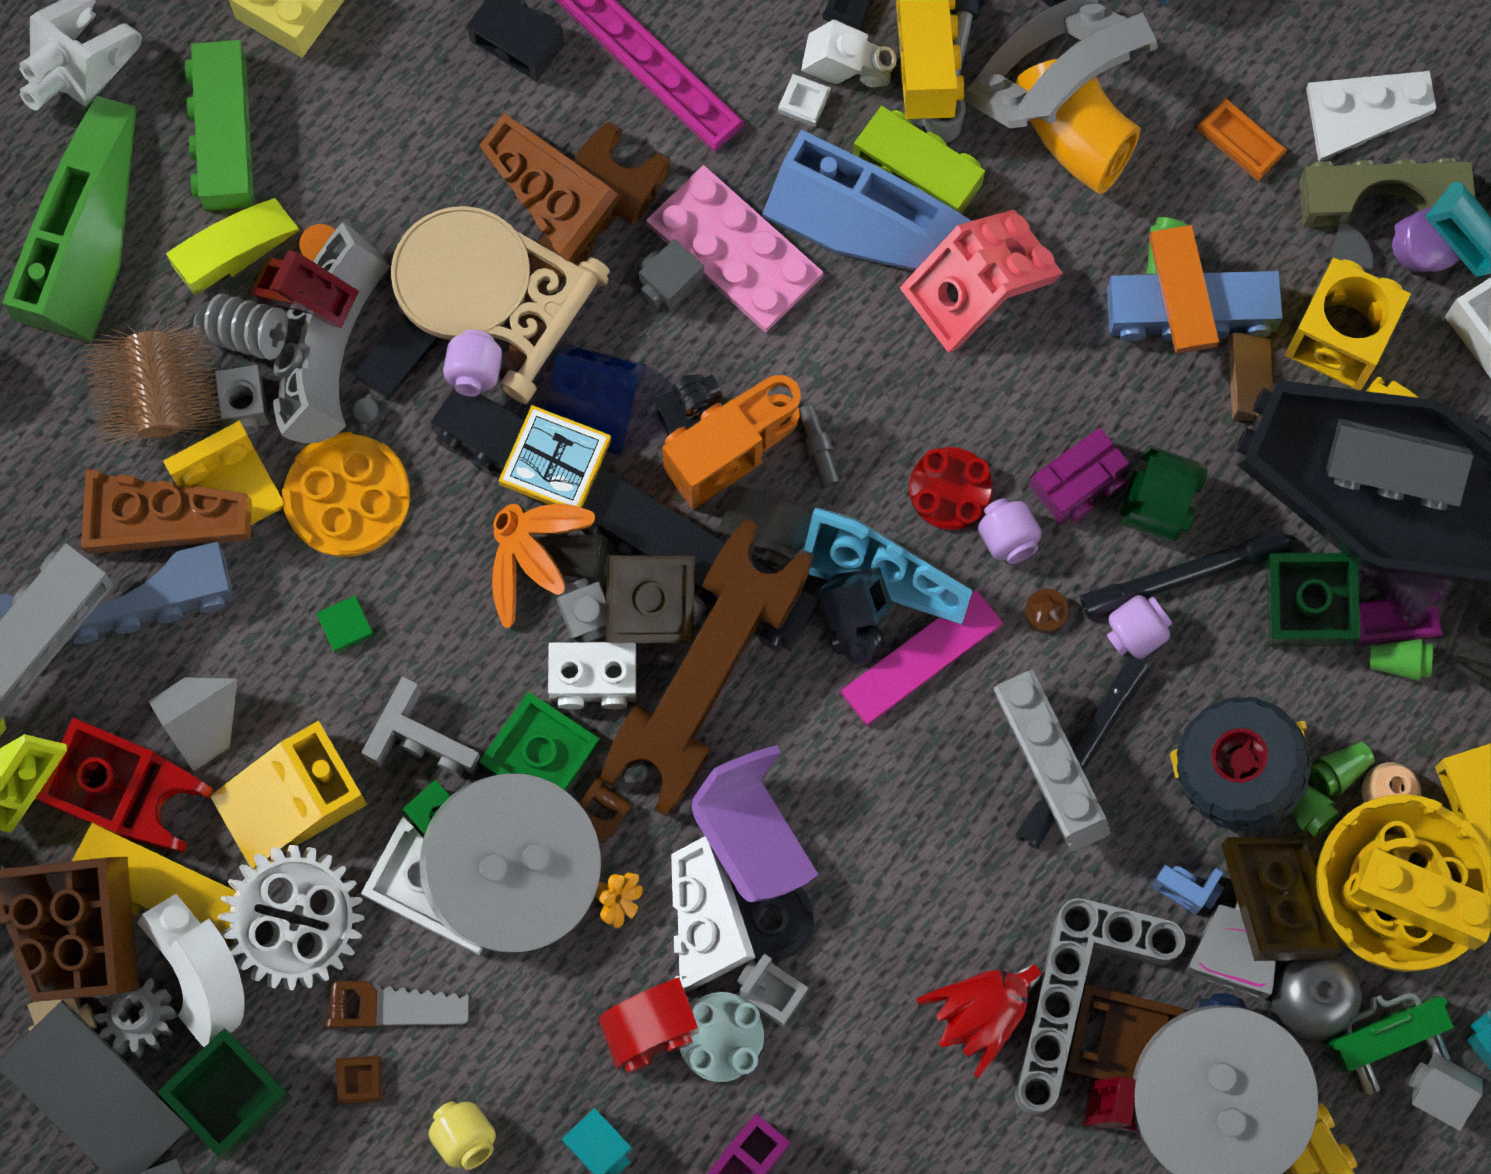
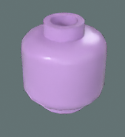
(472, 361)
(1009, 531)
(1139, 627)

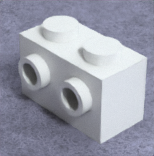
(592, 674)

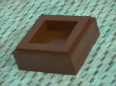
(359, 1079)

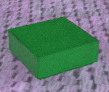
(344, 624)

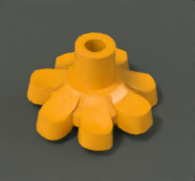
(618, 898)

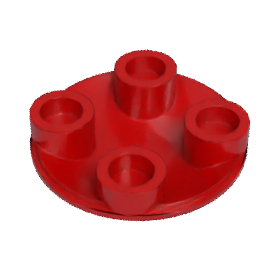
(950, 488)

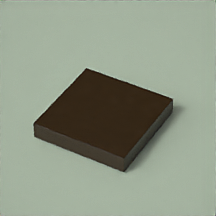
(650, 598)

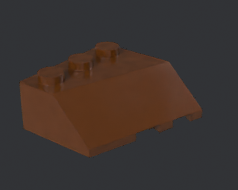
(71, 927)

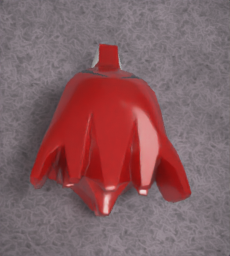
(983, 1010)

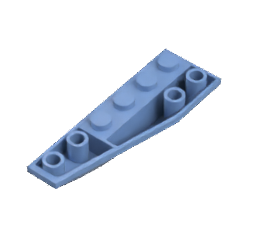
(856, 206)

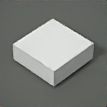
(804, 100)

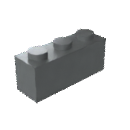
(1399, 464)

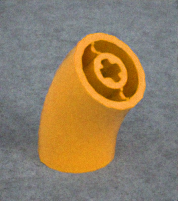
(1088, 133)

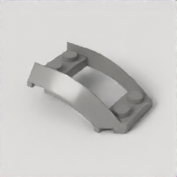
(1103, 44)

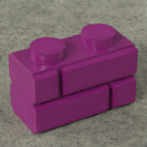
(1081, 477)

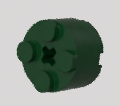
(1162, 494)

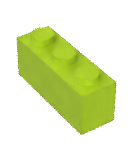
(919, 159)

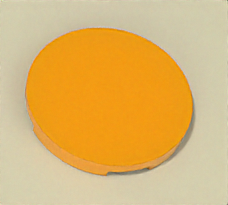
(346, 495)

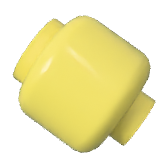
(462, 1135)

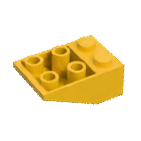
(288, 795)

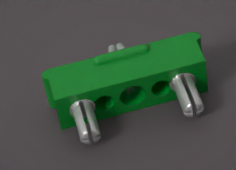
(1390, 1034)

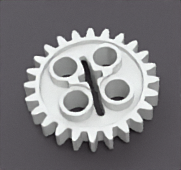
(280, 954)

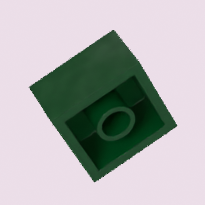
(1312, 600)

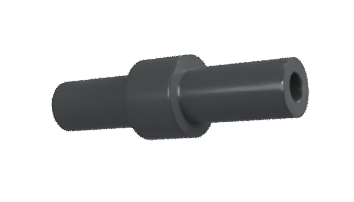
(818, 446)

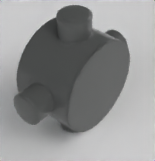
(366, 412)
(87, 416)

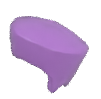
(1420, 246)

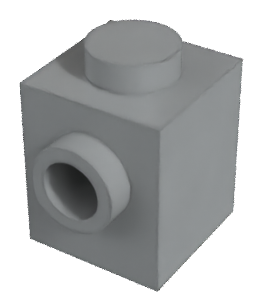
(584, 610)

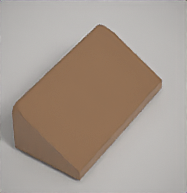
(1249, 372)

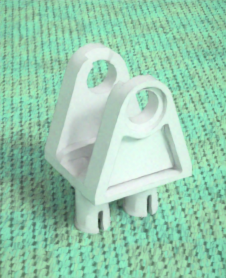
(65, 64)

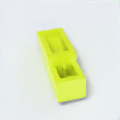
(231, 245)

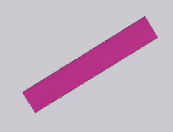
(656, 69)

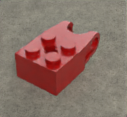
(134, 787)

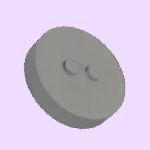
(510, 863)
(1224, 1094)

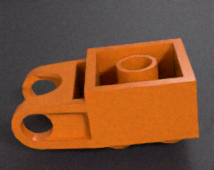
(729, 440)

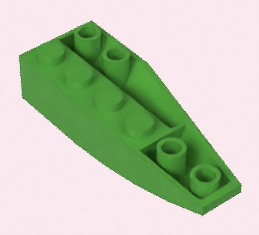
(78, 230)

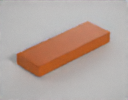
(1183, 289)

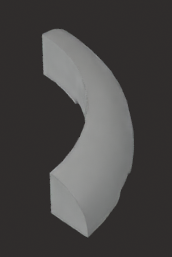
(314, 350)

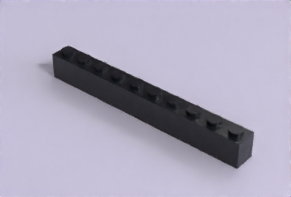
(621, 512)

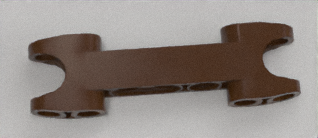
(635, 192)
(743, 601)

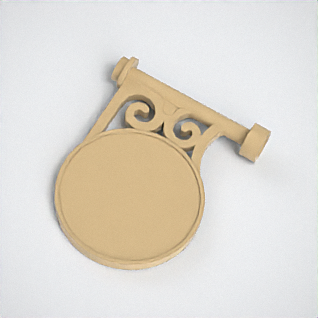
(473, 273)

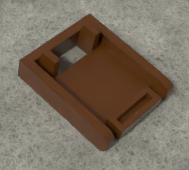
(1124, 1034)

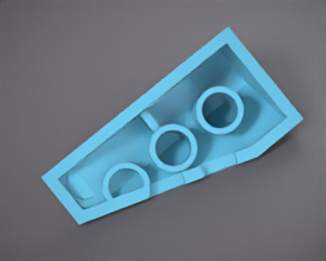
(850, 545)

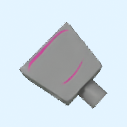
(1226, 956)

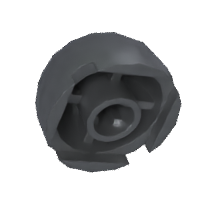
(1316, 998)

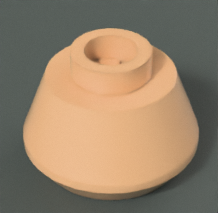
(1378, 779)

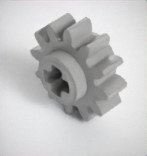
(120, 1025)

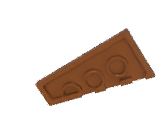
(550, 185)
(142, 514)

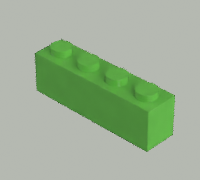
(221, 125)

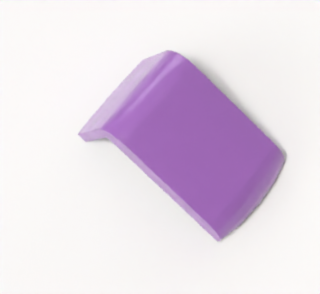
(750, 830)

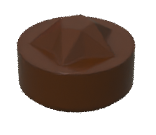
(1046, 611)

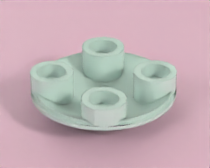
(727, 1037)

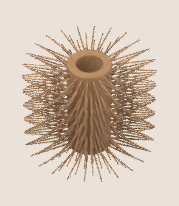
(153, 387)

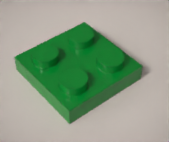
(540, 744)

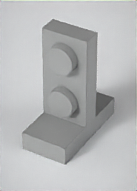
(414, 736)

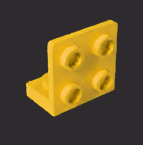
(228, 464)

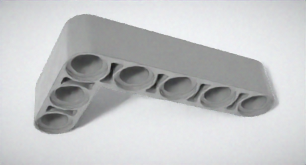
(1071, 986)

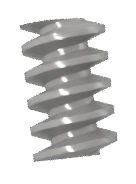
(242, 326)

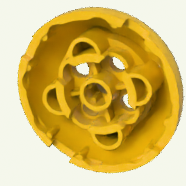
(1399, 827)

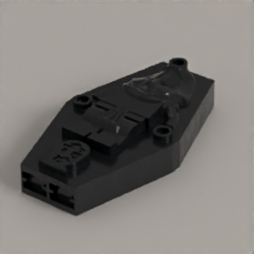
(1290, 457)

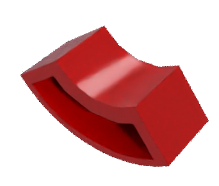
(648, 1025)

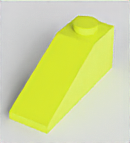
(23, 772)

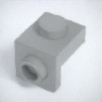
(771, 990)

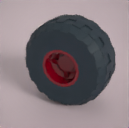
(1243, 763)

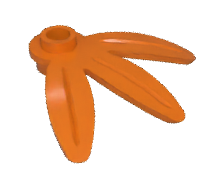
(515, 533)

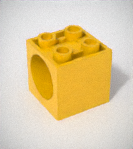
(1334, 354)

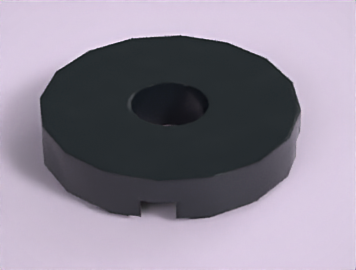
(792, 933)

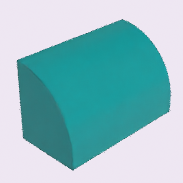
(1464, 227)

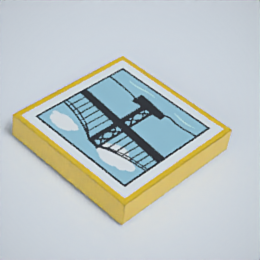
(554, 459)

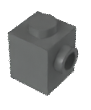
(669, 276)

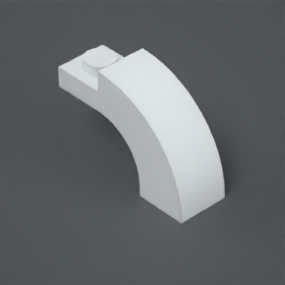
(203, 966)

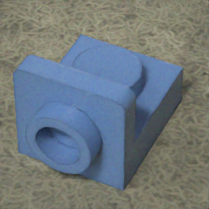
(1182, 888)

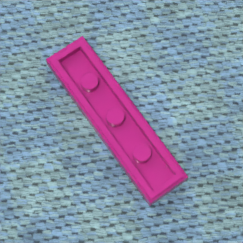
(919, 660)

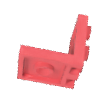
(987, 265)

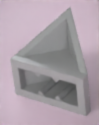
(198, 716)

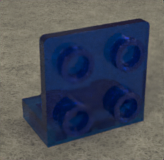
(595, 391)

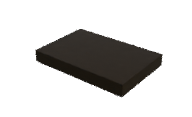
(1279, 898)

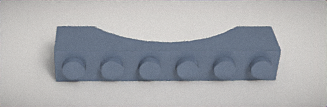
(185, 583)

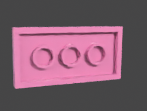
(737, 247)

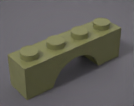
(1333, 191)

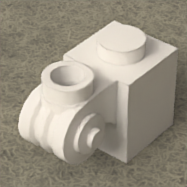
(840, 52)

